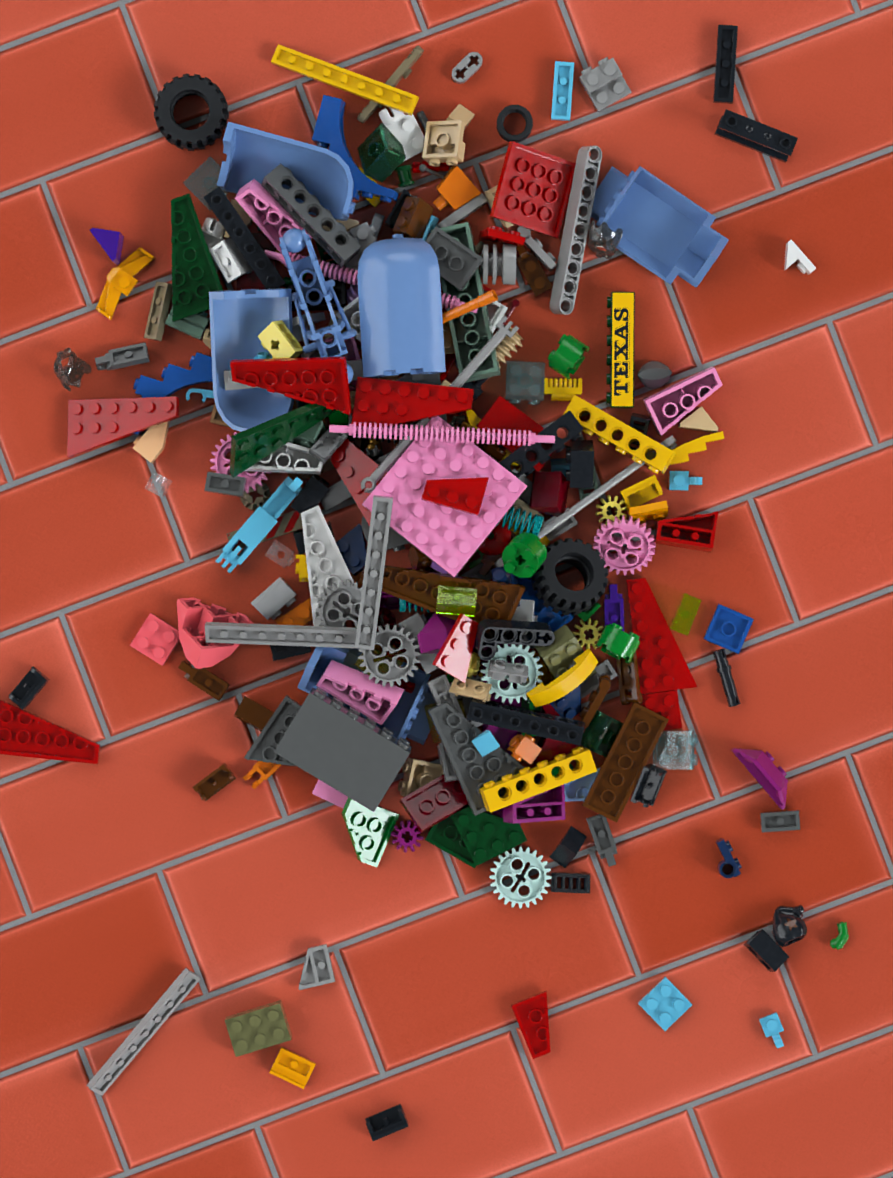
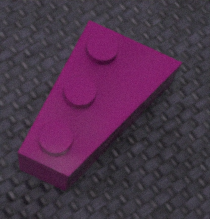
(538, 808)

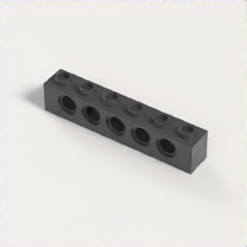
(313, 225)

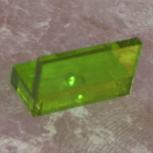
(456, 600)
(685, 614)

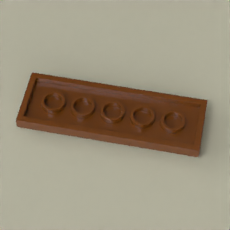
(625, 762)

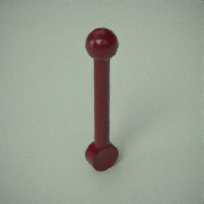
(515, 303)

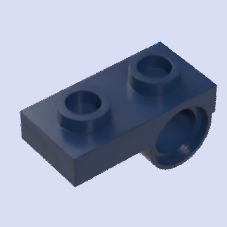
(725, 849)

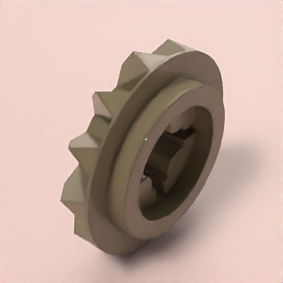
(247, 499)

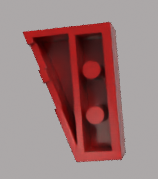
(688, 532)

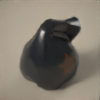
(788, 925)

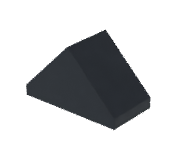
(568, 847)

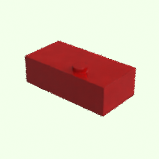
(506, 416)

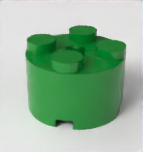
(567, 356)
(524, 555)
(618, 643)

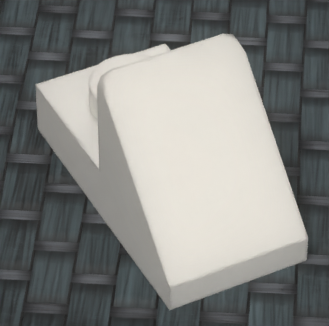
(794, 254)

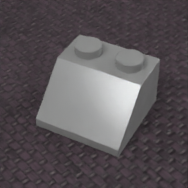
(274, 598)

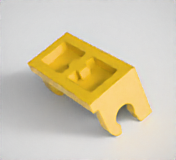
(641, 492)

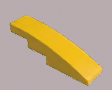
(694, 446)

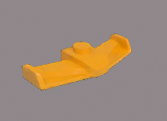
(122, 281)

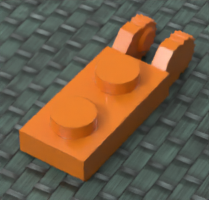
(264, 769)

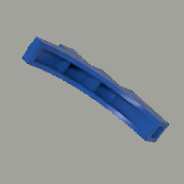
(330, 132)
(176, 378)

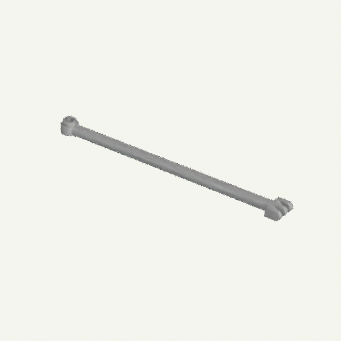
(458, 382)
(670, 443)

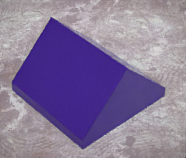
(111, 242)

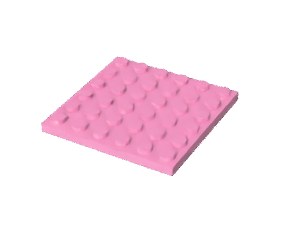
(438, 531)

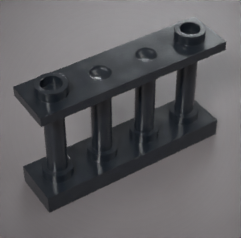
(756, 136)

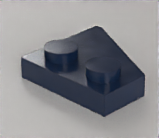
(353, 549)
(569, 705)

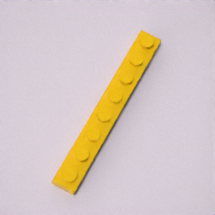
(345, 79)

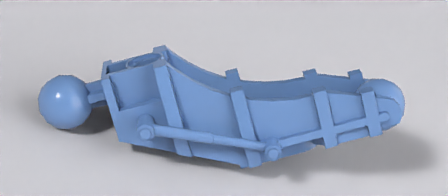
(295, 241)

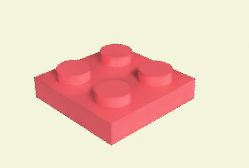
(156, 639)

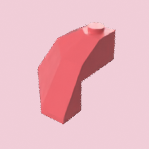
(191, 626)

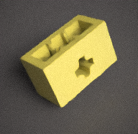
(280, 341)

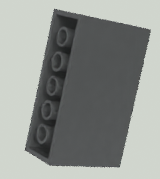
(343, 749)

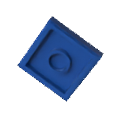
(728, 628)

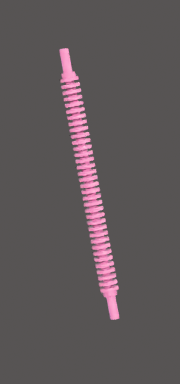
(350, 276)
(353, 429)

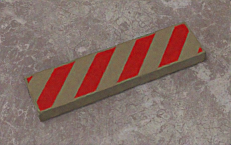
(286, 523)

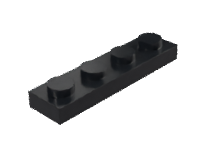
(725, 64)

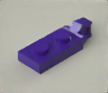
(613, 607)

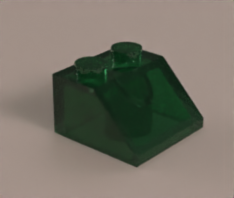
(381, 153)
(601, 733)

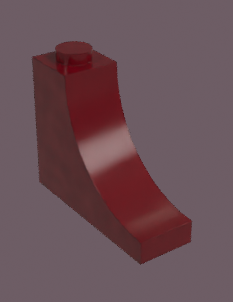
(551, 747)

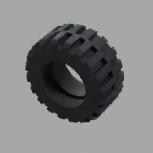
(184, 87)
(589, 565)

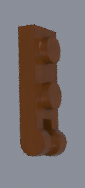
(628, 679)
(595, 698)

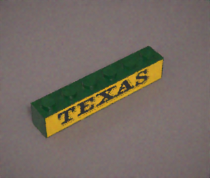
(621, 350)

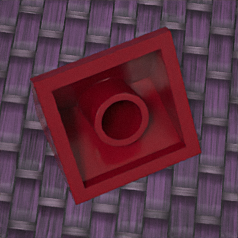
(549, 493)

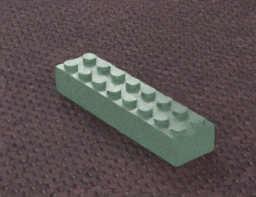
(471, 330)

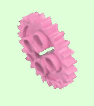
(220, 462)
(628, 530)

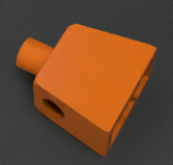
(455, 189)

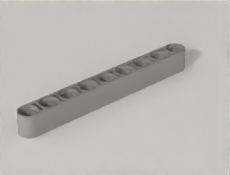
(581, 223)

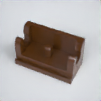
(253, 714)
(214, 782)

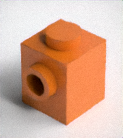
(524, 748)

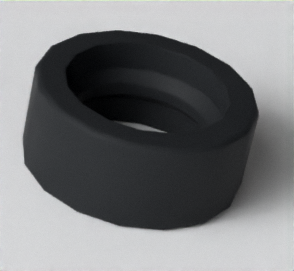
(514, 109)

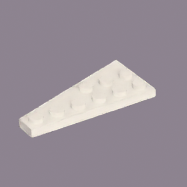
(323, 562)

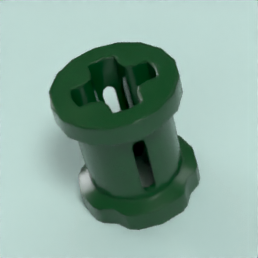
(404, 176)

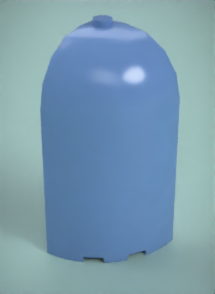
(256, 153)
(400, 308)
(234, 329)

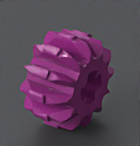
(401, 840)

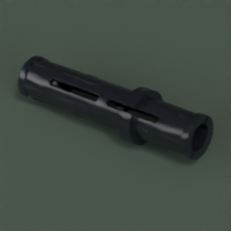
(724, 671)

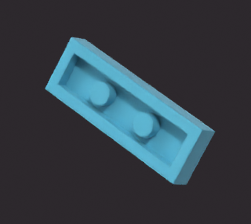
(562, 91)

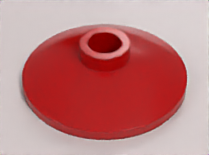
(501, 539)

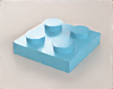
(665, 1003)

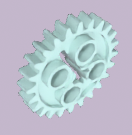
(521, 690)
(535, 885)

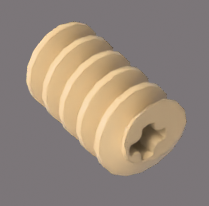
(506, 345)

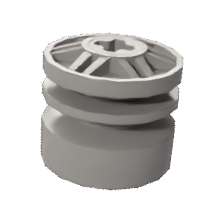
(499, 264)

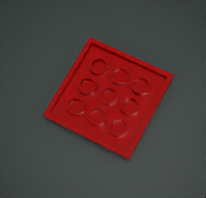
(533, 189)

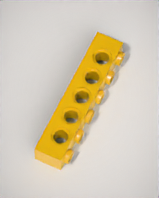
(663, 454)
(584, 766)

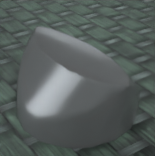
(654, 374)

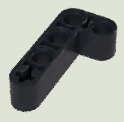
(538, 635)

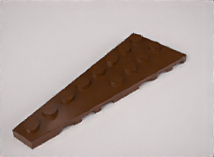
(420, 587)

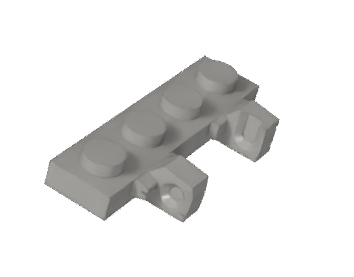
(440, 690)

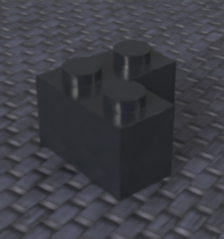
(581, 459)

